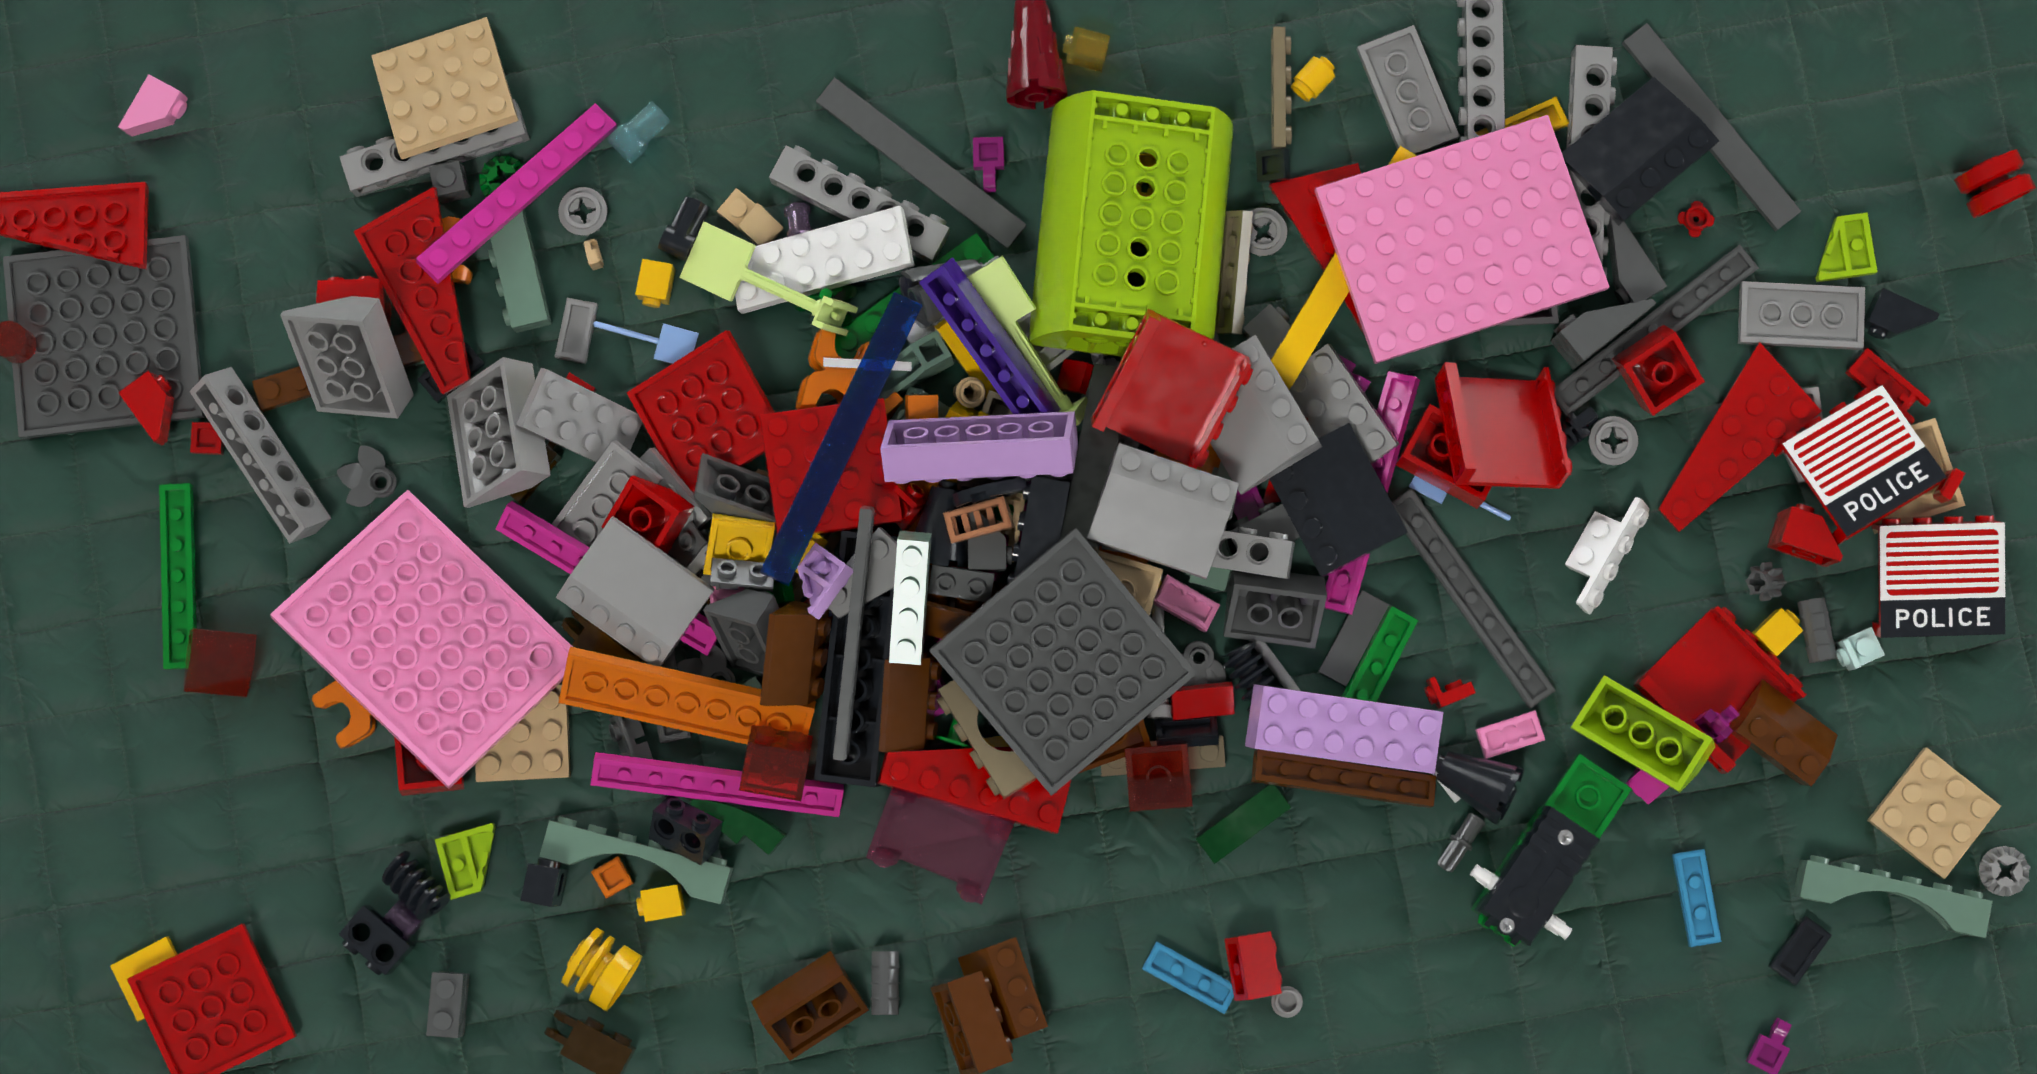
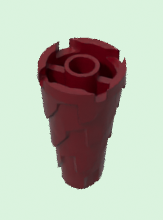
(1034, 61)

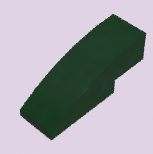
(742, 823)
(1243, 823)

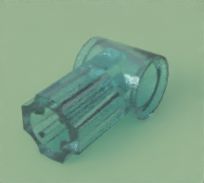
(633, 137)

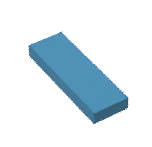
(1696, 898)
(1189, 977)

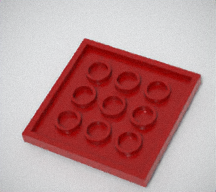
(704, 406)
(790, 448)
(212, 1005)

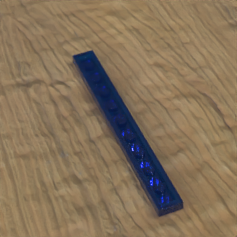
(840, 439)

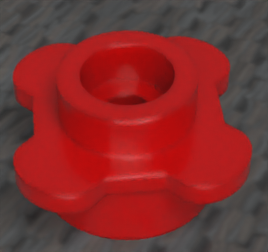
(1703, 215)

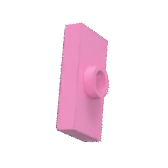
(1186, 603)
(1510, 734)

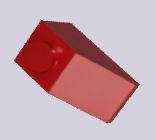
(151, 404)

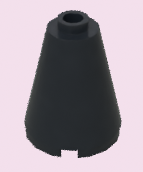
(933, 522)
(1480, 782)

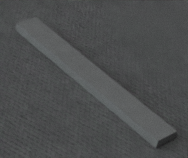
(1731, 149)
(921, 163)
(1673, 313)
(1472, 600)
(854, 632)

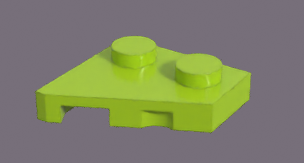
(1848, 249)
(466, 859)

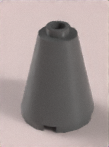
(912, 289)

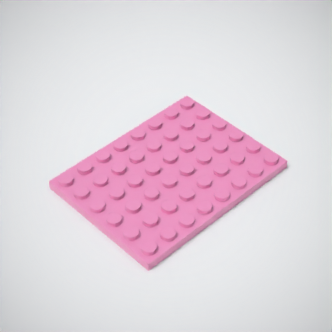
(1461, 239)
(426, 638)

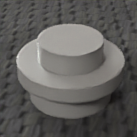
(1288, 1003)

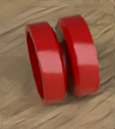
(1994, 181)

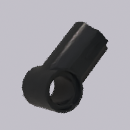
(681, 235)

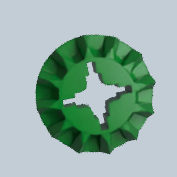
(491, 169)

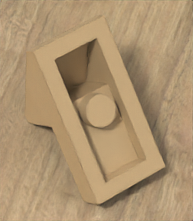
(749, 218)

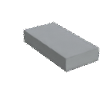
(576, 330)

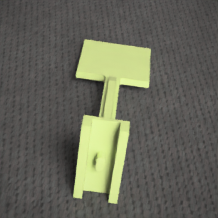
(721, 262)
(1008, 303)

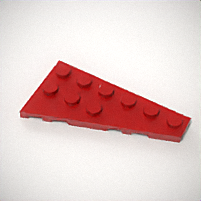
(1303, 209)
(83, 220)
(423, 305)
(1742, 434)
(956, 780)

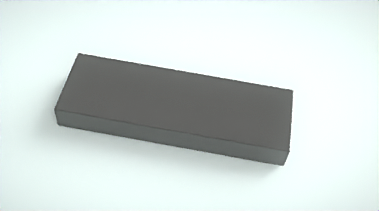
(1353, 638)

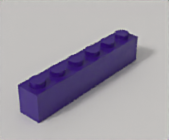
(987, 340)

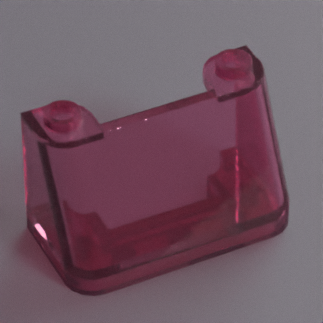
(941, 840)

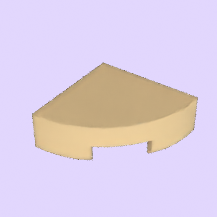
(593, 254)

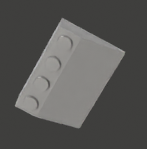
(349, 357)
(1265, 427)
(490, 448)
(1162, 511)
(635, 593)

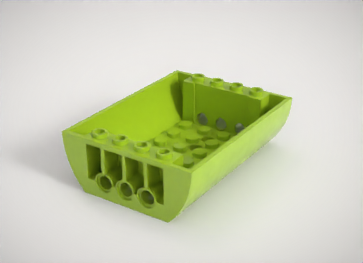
(1096, 215)

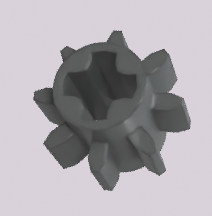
(1765, 581)

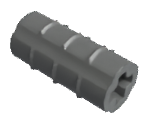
(1817, 630)
(885, 983)

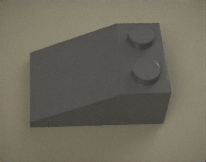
(1585, 335)
(733, 490)

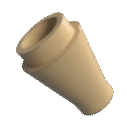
(975, 394)

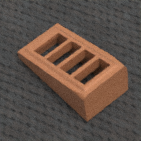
(1001, 502)

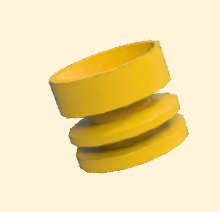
(601, 969)

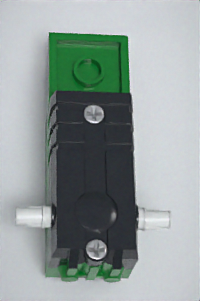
(1548, 855)

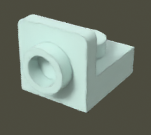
(1858, 649)

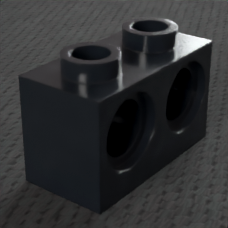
(685, 829)
(380, 934)

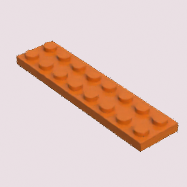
(673, 698)

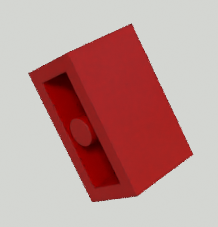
(1253, 966)

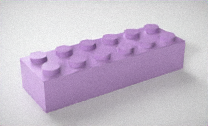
(979, 447)
(1344, 729)

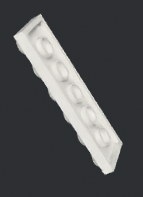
(829, 257)

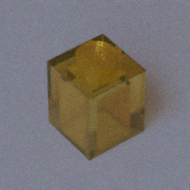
(1086, 48)

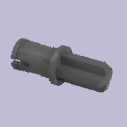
(1461, 842)

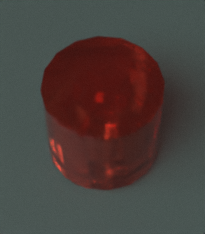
(16, 342)

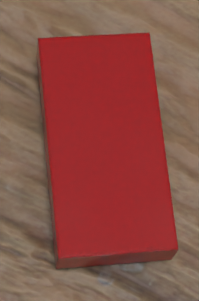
(1203, 701)

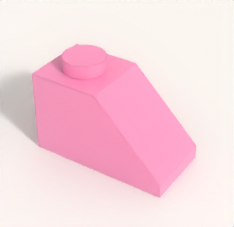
(153, 108)

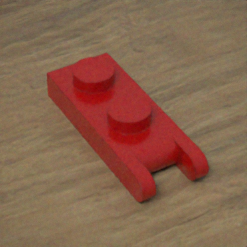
(1873, 372)

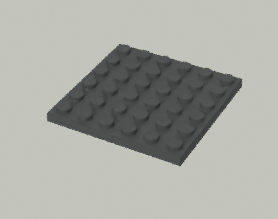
(98, 333)
(1063, 661)

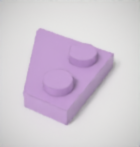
(822, 578)

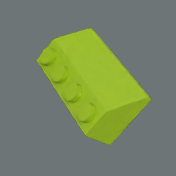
(1643, 734)

